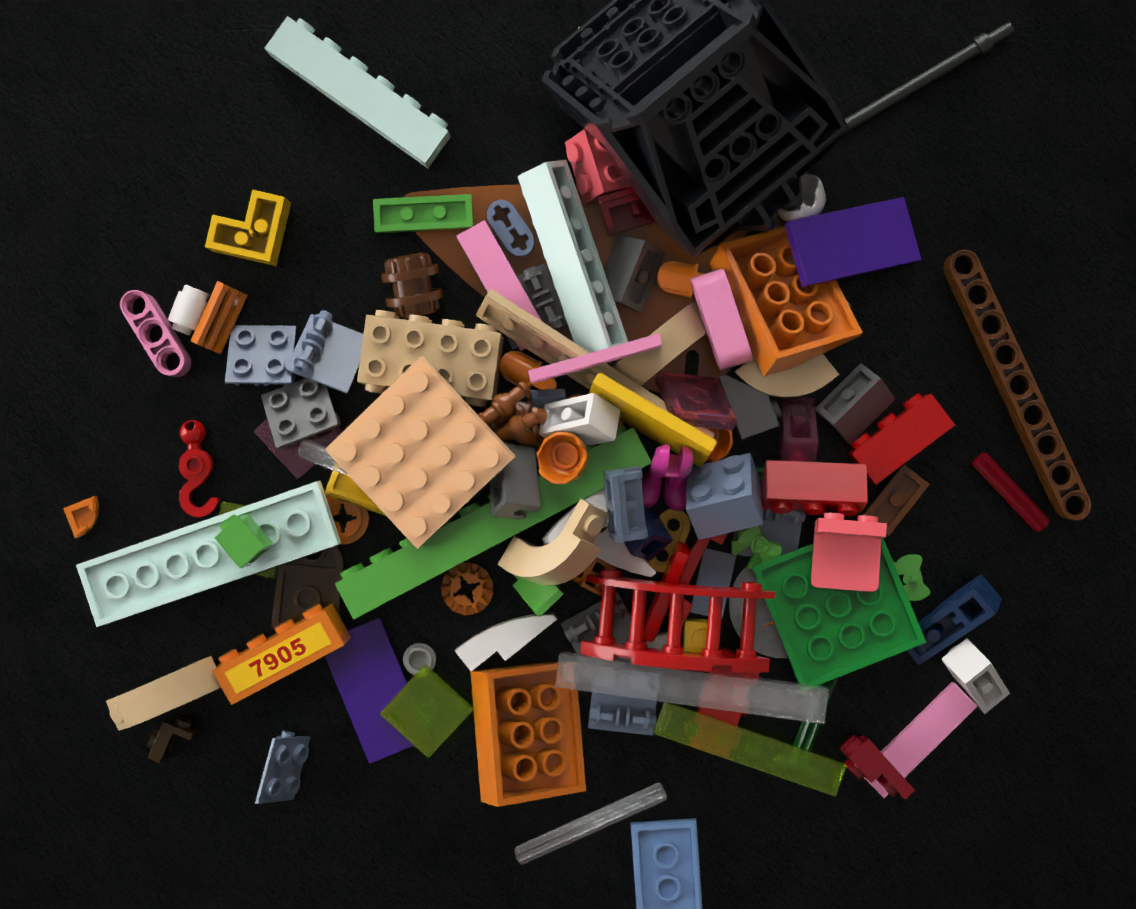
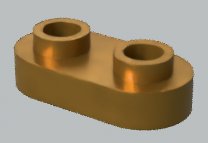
(678, 535)

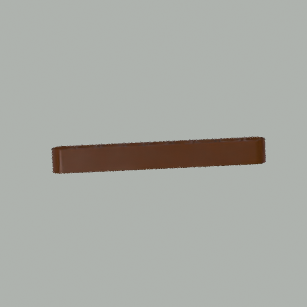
(1030, 395)

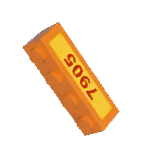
(281, 653)

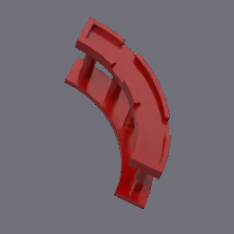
(672, 654)

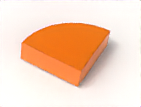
(82, 516)

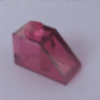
(798, 429)

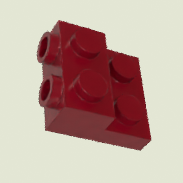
(868, 762)

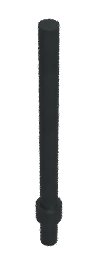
(980, 46)

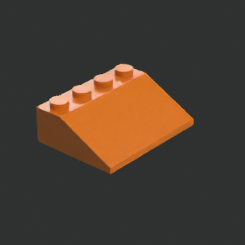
(777, 314)
(526, 734)

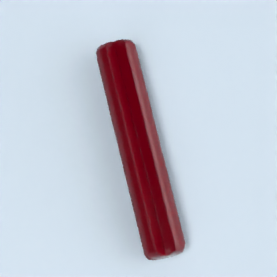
(1010, 492)

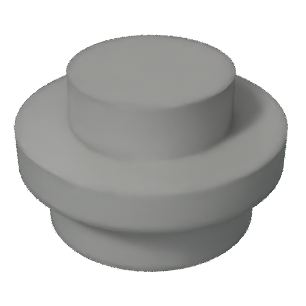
(417, 656)

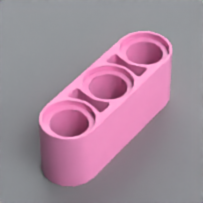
(721, 319)
(142, 326)

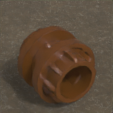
(412, 285)

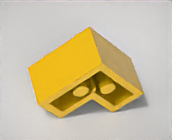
(257, 237)

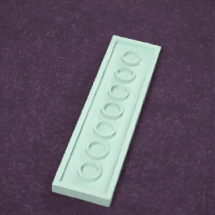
(194, 561)

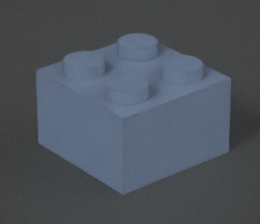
(724, 496)

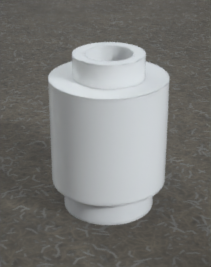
(188, 309)

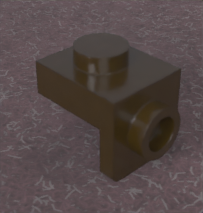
(163, 739)

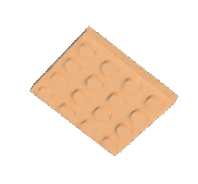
(420, 452)

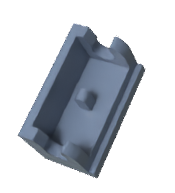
(625, 504)

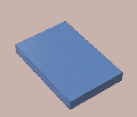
(666, 864)

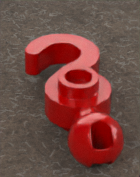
(196, 467)

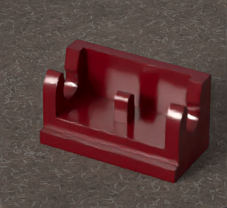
(623, 211)

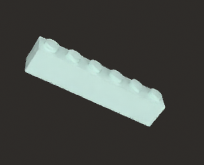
(357, 91)
(572, 256)

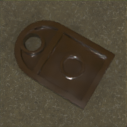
(307, 583)

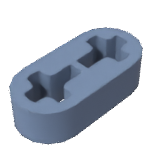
(516, 224)

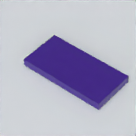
(852, 242)
(368, 680)

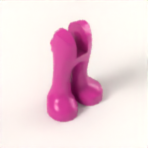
(675, 470)

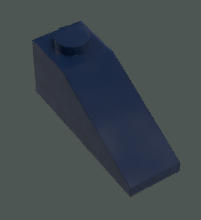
(956, 617)

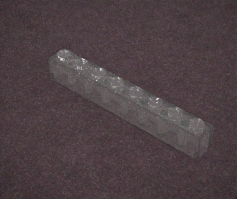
(693, 688)

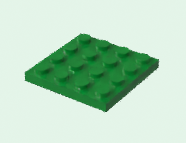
(836, 629)

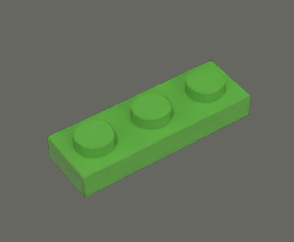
(423, 213)

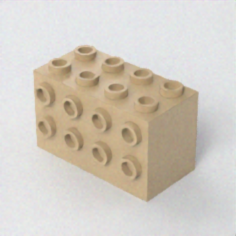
(459, 354)

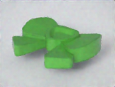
(760, 545)
(910, 569)

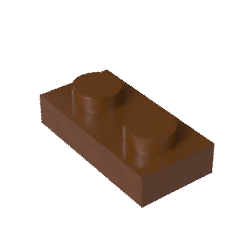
(897, 497)

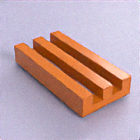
(222, 319)

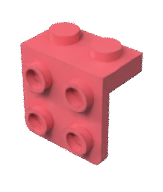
(593, 167)
(847, 552)

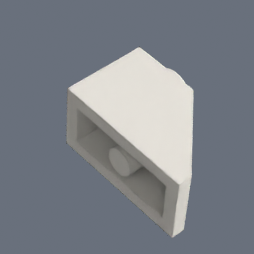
(584, 416)
(975, 675)

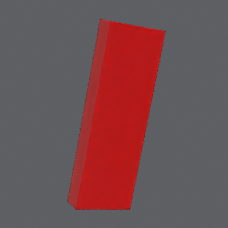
(662, 600)

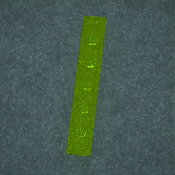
(749, 748)

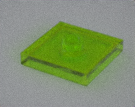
(426, 711)

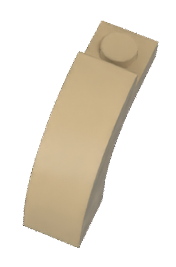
(676, 336)
(790, 382)
(564, 556)
(163, 694)

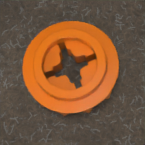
(355, 528)
(481, 594)

